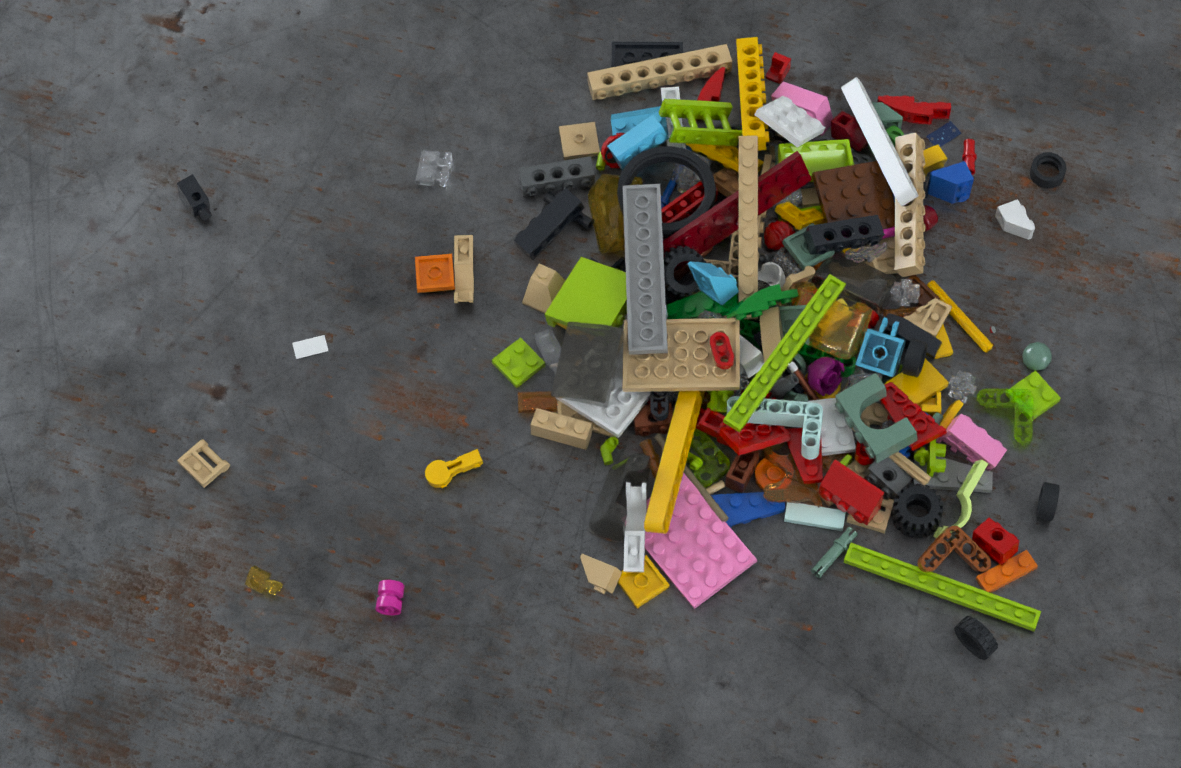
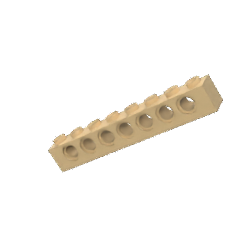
(673, 69)
(910, 217)

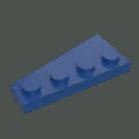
(747, 507)

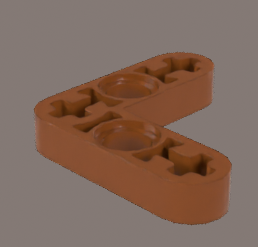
(956, 545)

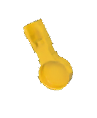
(439, 475)

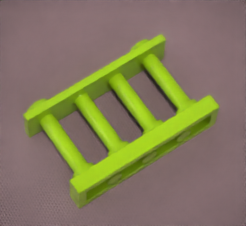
(700, 110)

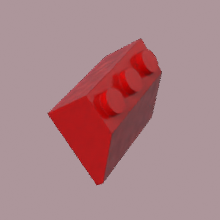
(851, 493)

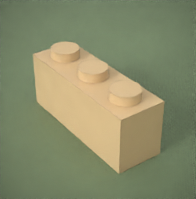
(561, 428)

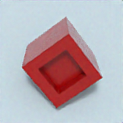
(779, 68)

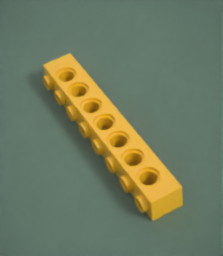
(751, 88)

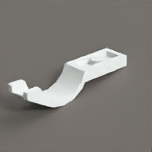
(634, 532)

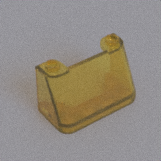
(607, 213)
(840, 329)

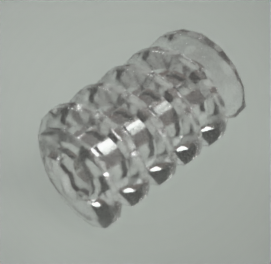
(786, 263)

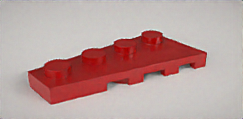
(900, 406)

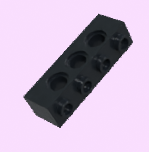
(851, 228)

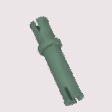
(839, 546)

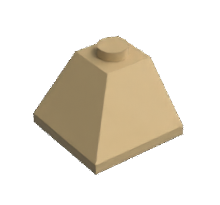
(542, 288)

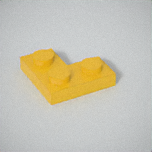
(799, 218)

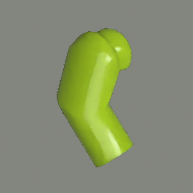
(695, 461)

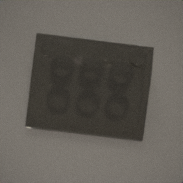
(588, 363)

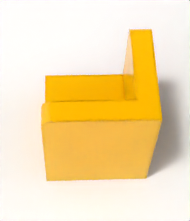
(932, 405)

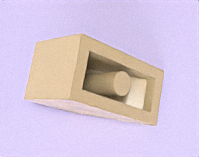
(600, 574)

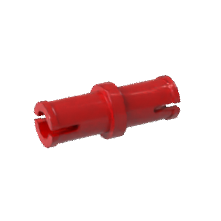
(969, 154)

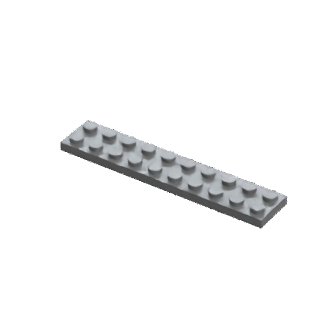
(644, 269)

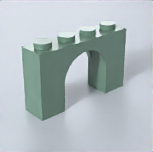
(878, 442)

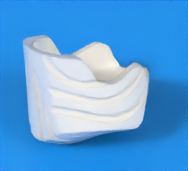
(772, 274)

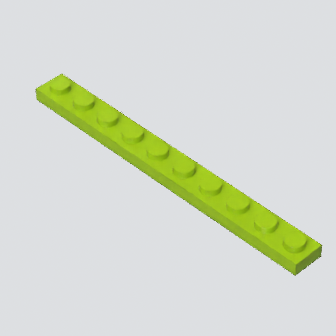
(784, 353)
(942, 587)

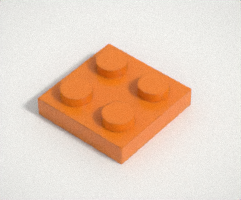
(434, 273)

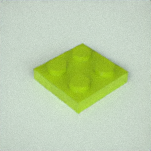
(518, 362)
(1043, 394)

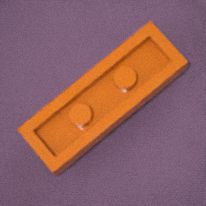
(1008, 572)

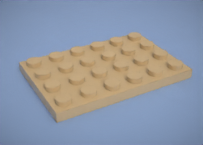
(689, 359)

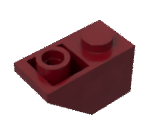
(847, 127)

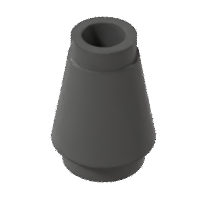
(784, 385)

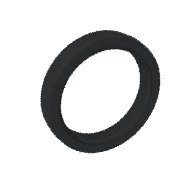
(673, 155)

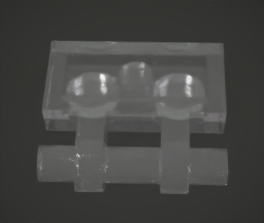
(428, 168)

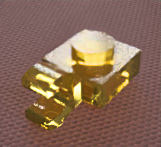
(260, 581)

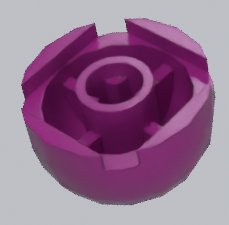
(825, 375)

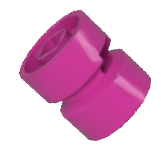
(389, 597)

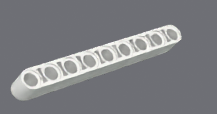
(879, 142)

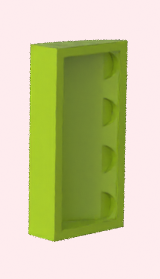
(820, 154)

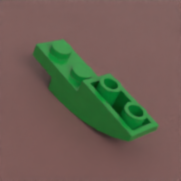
(761, 301)

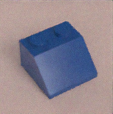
(951, 183)

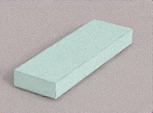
(814, 516)

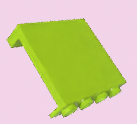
(590, 295)

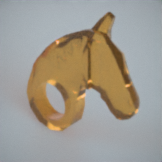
(791, 487)

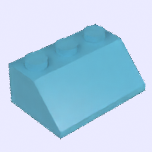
(627, 120)
(638, 139)

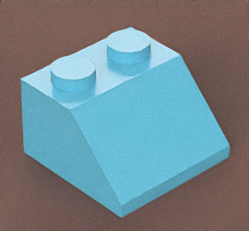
(714, 281)

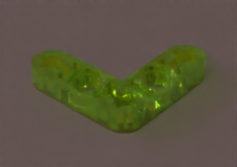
(1019, 407)
(710, 466)

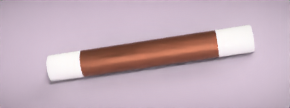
(802, 381)

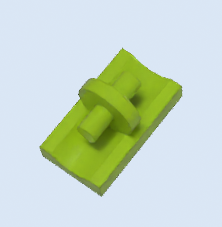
(719, 400)
(933, 450)

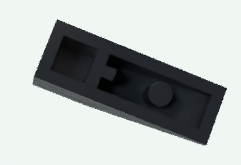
(910, 331)

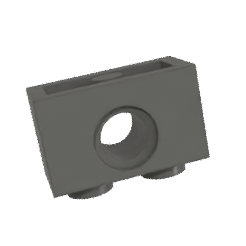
(897, 477)

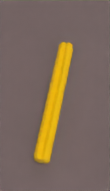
(961, 318)

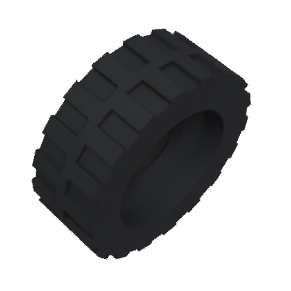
(976, 637)

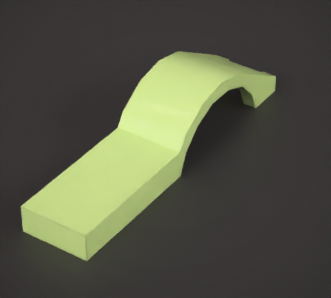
(964, 493)

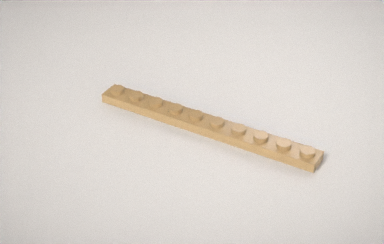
(748, 217)

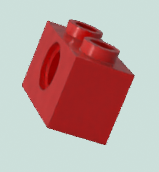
(986, 538)

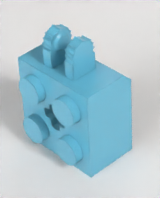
(876, 340)

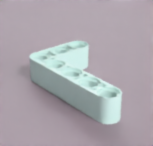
(791, 414)

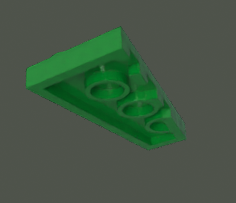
(697, 303)

